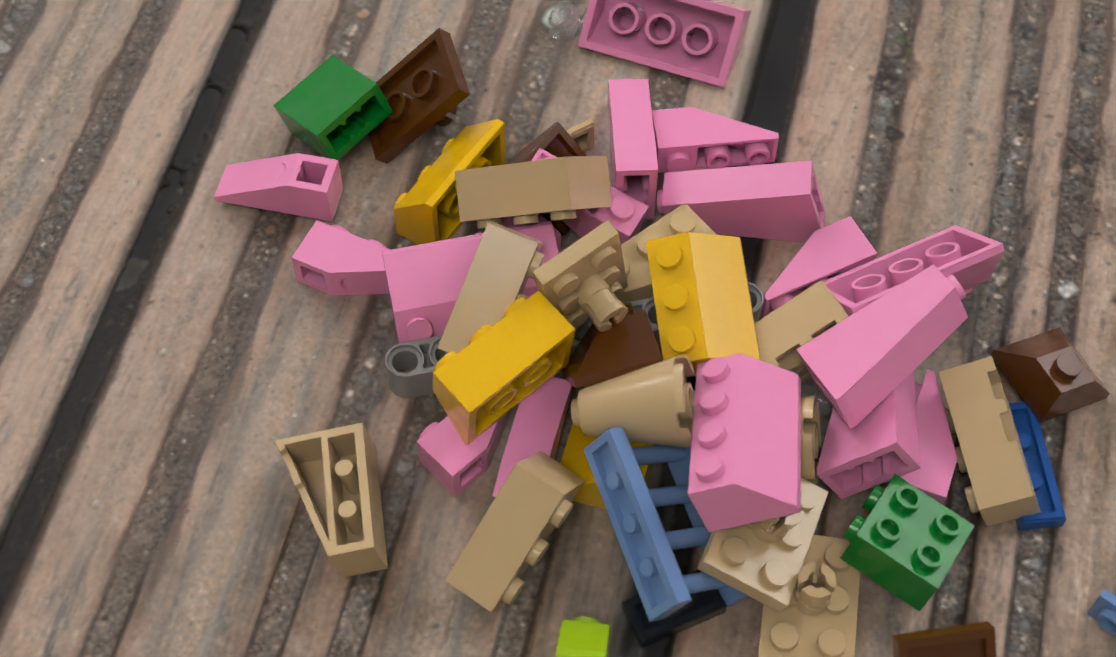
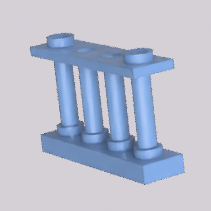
(639, 527)

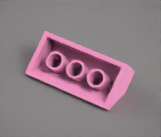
(672, 35)
(953, 251)
(429, 277)
(745, 442)

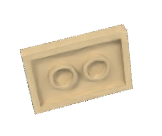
(587, 279)
(767, 554)
(820, 611)

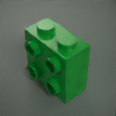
(333, 108)
(905, 541)

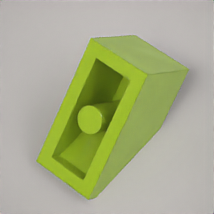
(583, 638)

